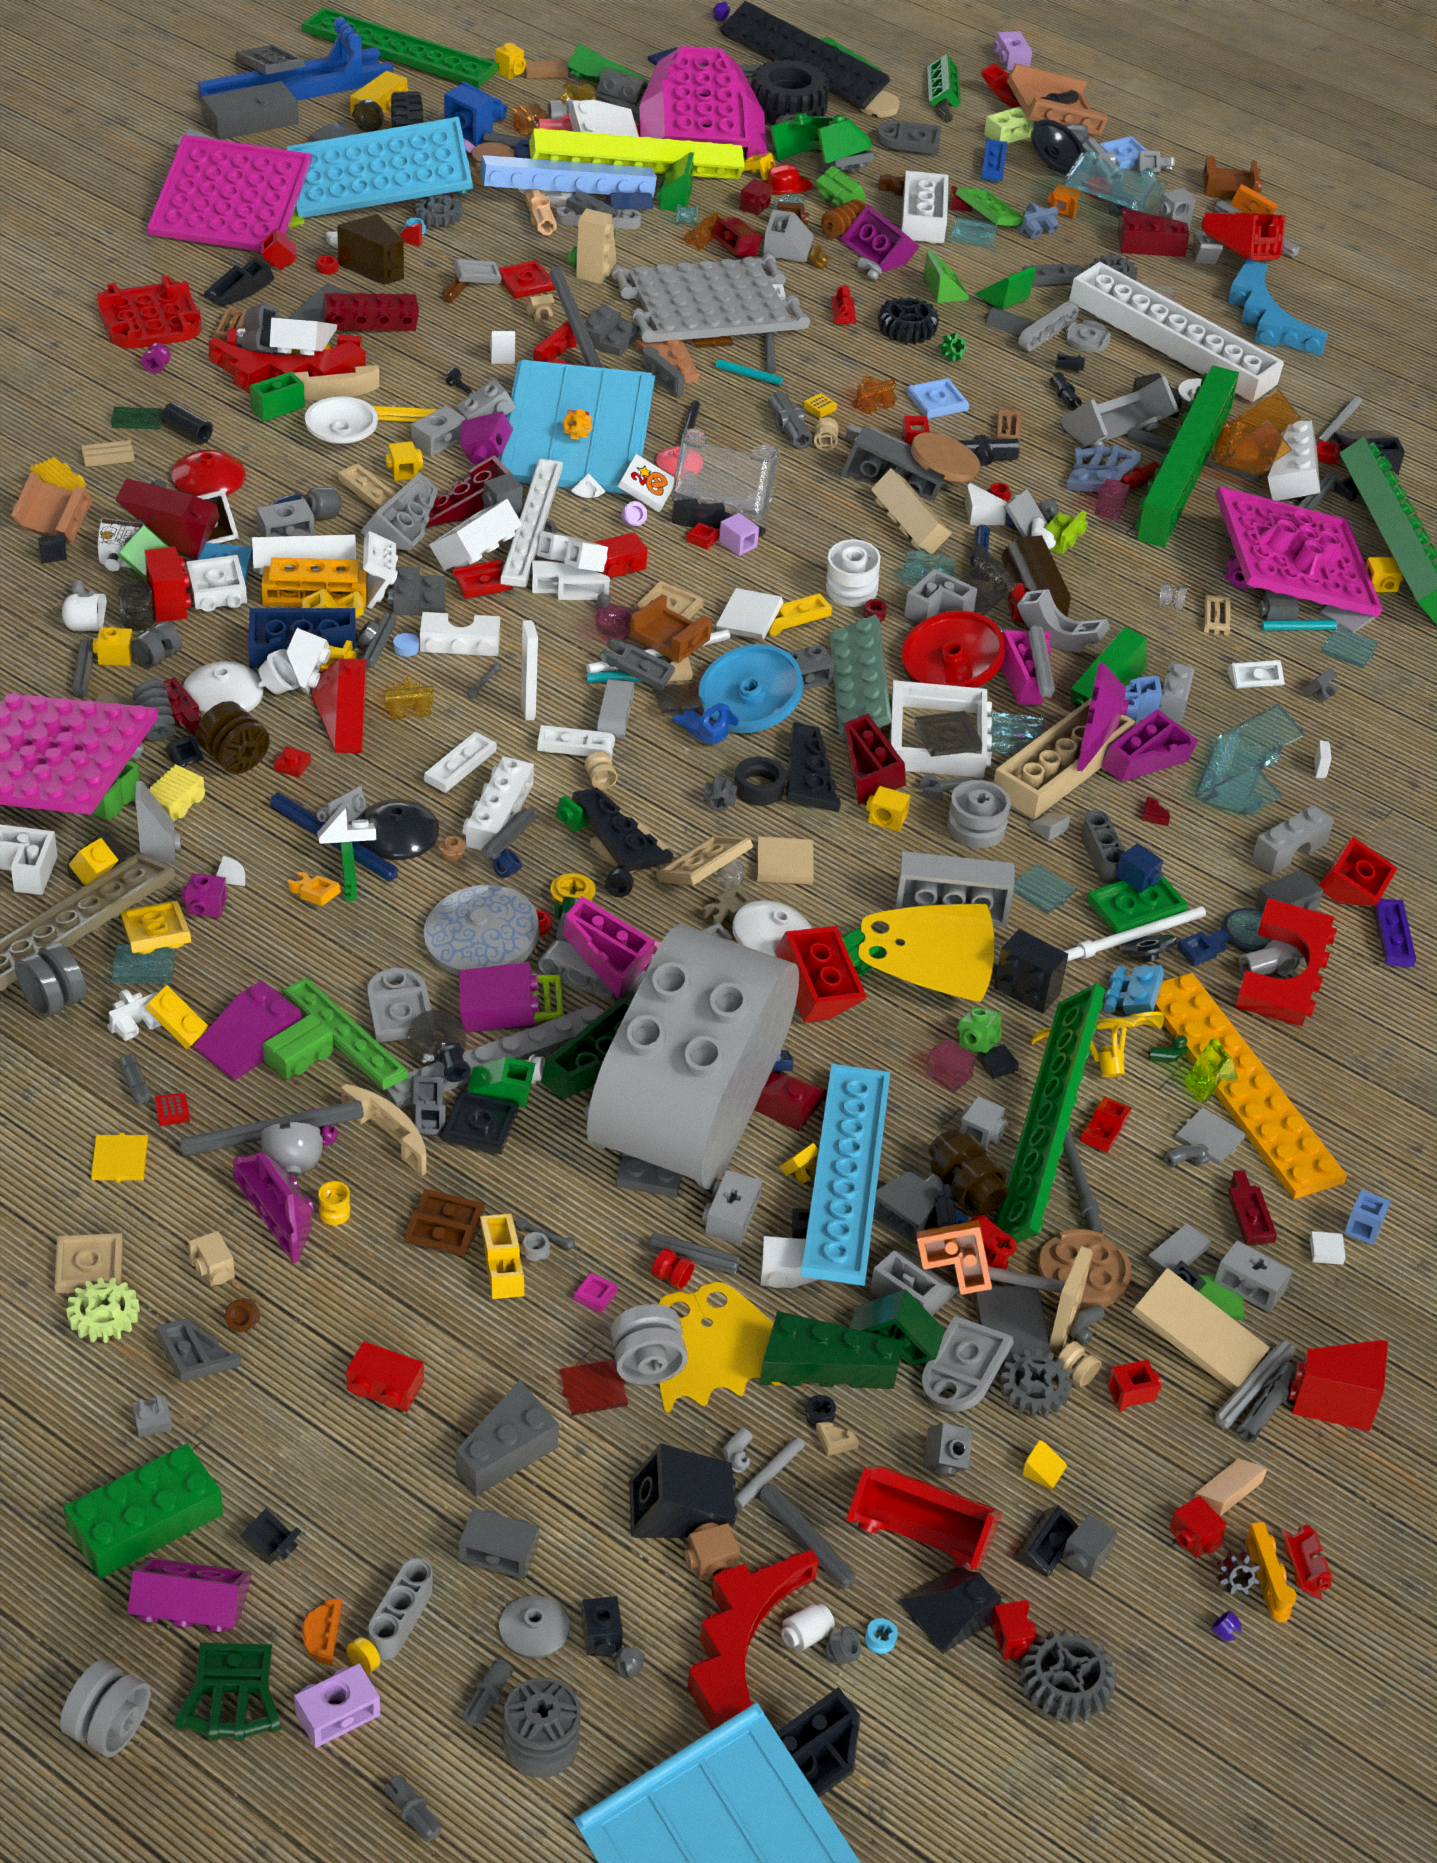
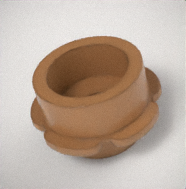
(452, 848)

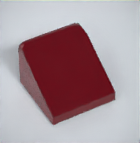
(958, 203)

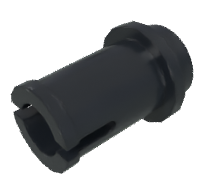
(1070, 362)

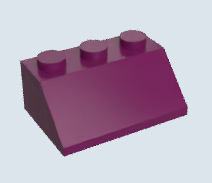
(879, 240)
(188, 1593)

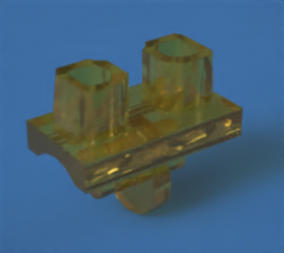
(581, 93)
(408, 696)

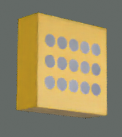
(820, 405)

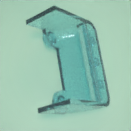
(1116, 183)
(1234, 767)

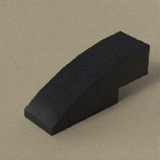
(240, 283)

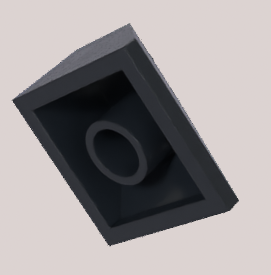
(952, 1607)

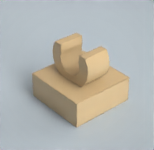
(539, 305)

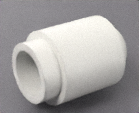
(807, 1627)

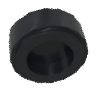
(619, 882)

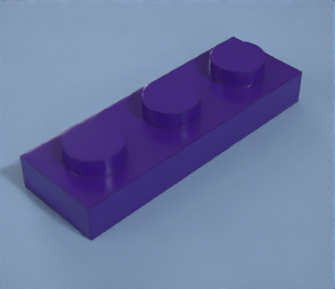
(1394, 933)

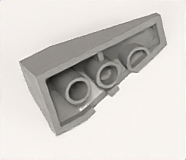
(405, 514)

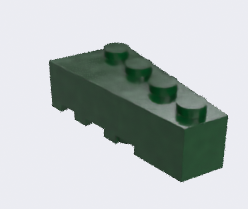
(580, 1059)
(829, 1354)

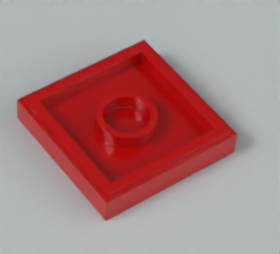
(526, 279)

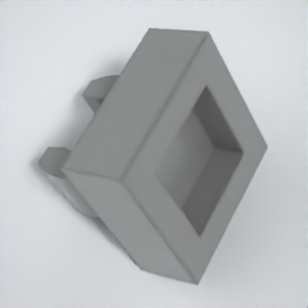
(152, 1416)

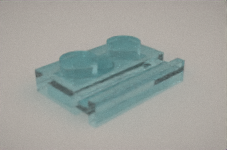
(143, 968)

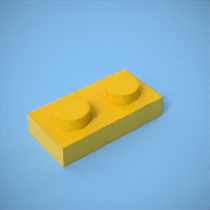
(176, 1017)

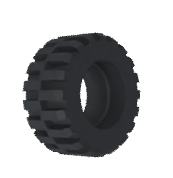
(790, 89)

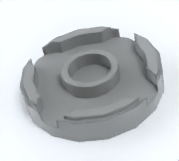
(1088, 336)

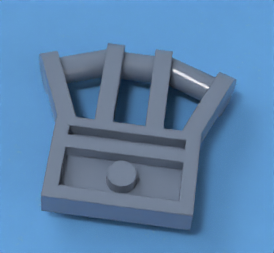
(1093, 476)

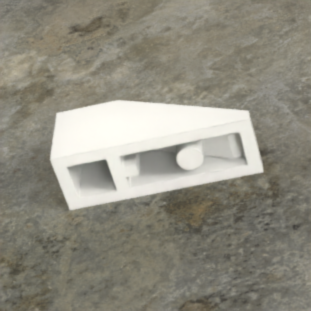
(783, 1262)

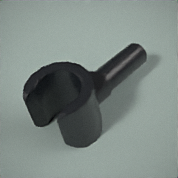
(454, 378)

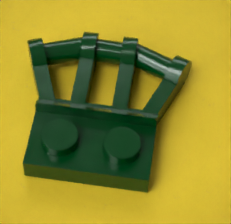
(230, 1669)

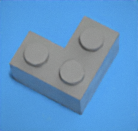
(937, 595)

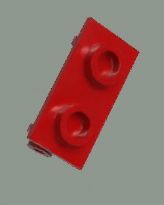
(843, 306)
(1310, 1573)

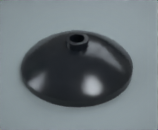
(1055, 145)
(402, 829)

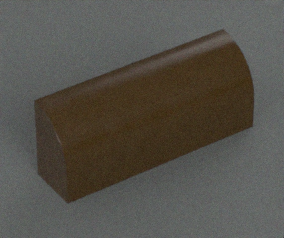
(1034, 566)

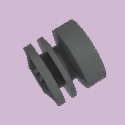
(541, 1727)

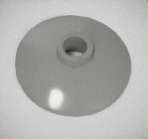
(531, 1638)

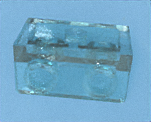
(974, 232)

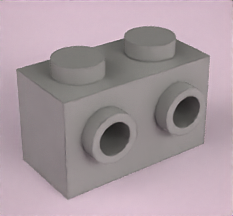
(485, 401)

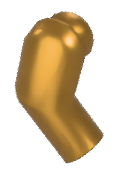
(817, 257)

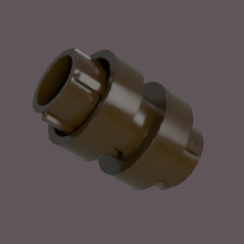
(973, 1177)

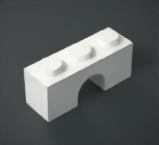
(572, 551)
(476, 639)

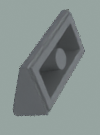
(1008, 321)

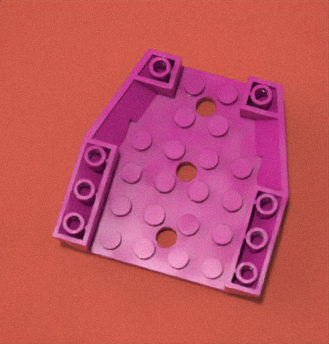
(677, 111)

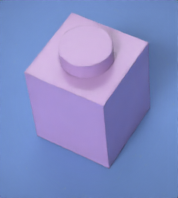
(739, 534)

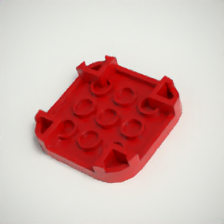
(149, 314)

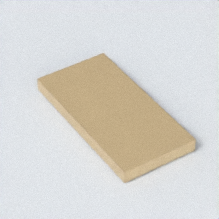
(1200, 1330)

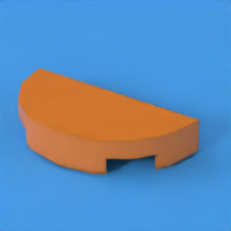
(321, 1631)

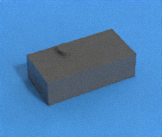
(250, 110)

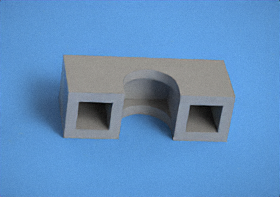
(1305, 830)

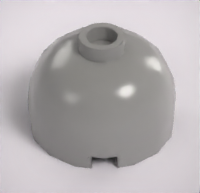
(294, 1148)

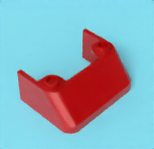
(925, 1514)

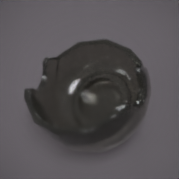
(368, 115)

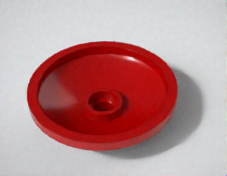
(207, 472)

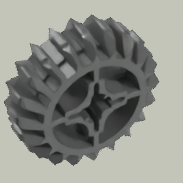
(1062, 1686)

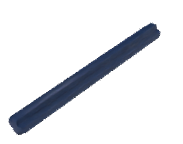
(311, 823)

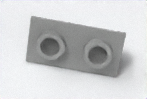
(354, 803)

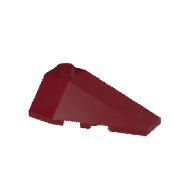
(789, 1099)

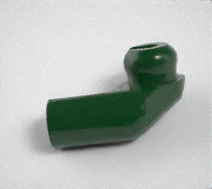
(1171, 1052)

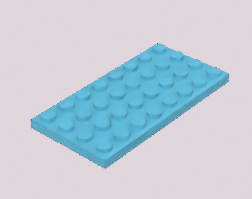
(384, 167)

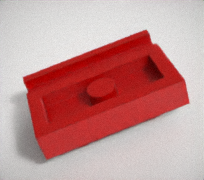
(480, 579)

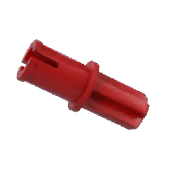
(1140, 475)

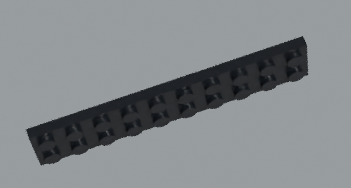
(782, 41)

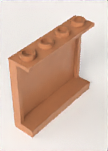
(1032, 83)

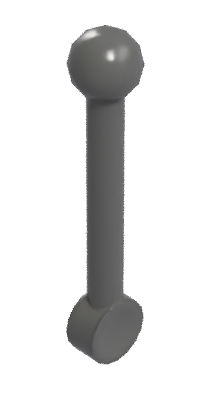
(473, 692)
(522, 1225)

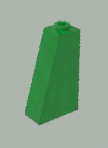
(1124, 657)

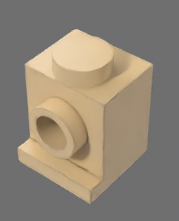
(212, 1258)

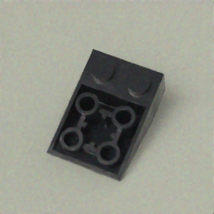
(1387, 444)

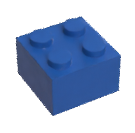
(473, 110)

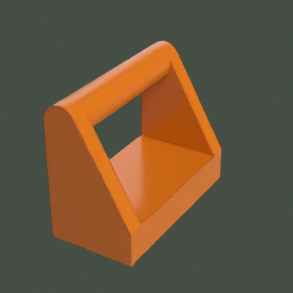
(1252, 202)

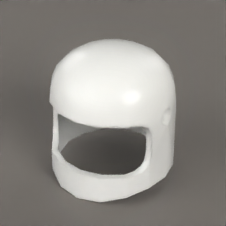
(81, 612)

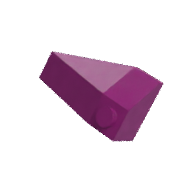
(1104, 713)

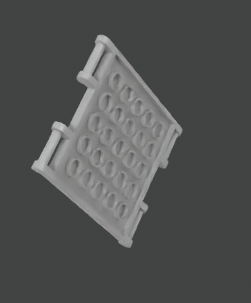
(709, 299)

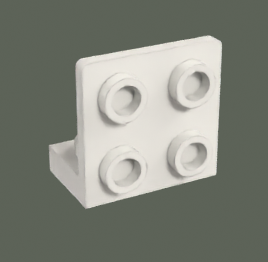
(380, 563)

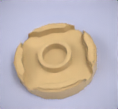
(883, 105)

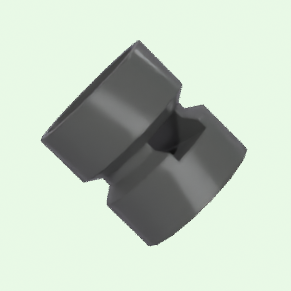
(156, 644)

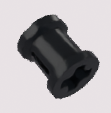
(452, 1058)

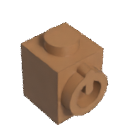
(711, 1550)

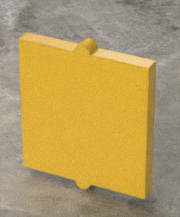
(119, 1157)

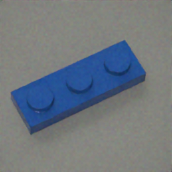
(994, 160)

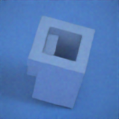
(1367, 1217)

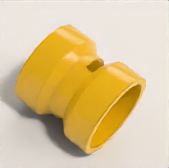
(334, 1203)

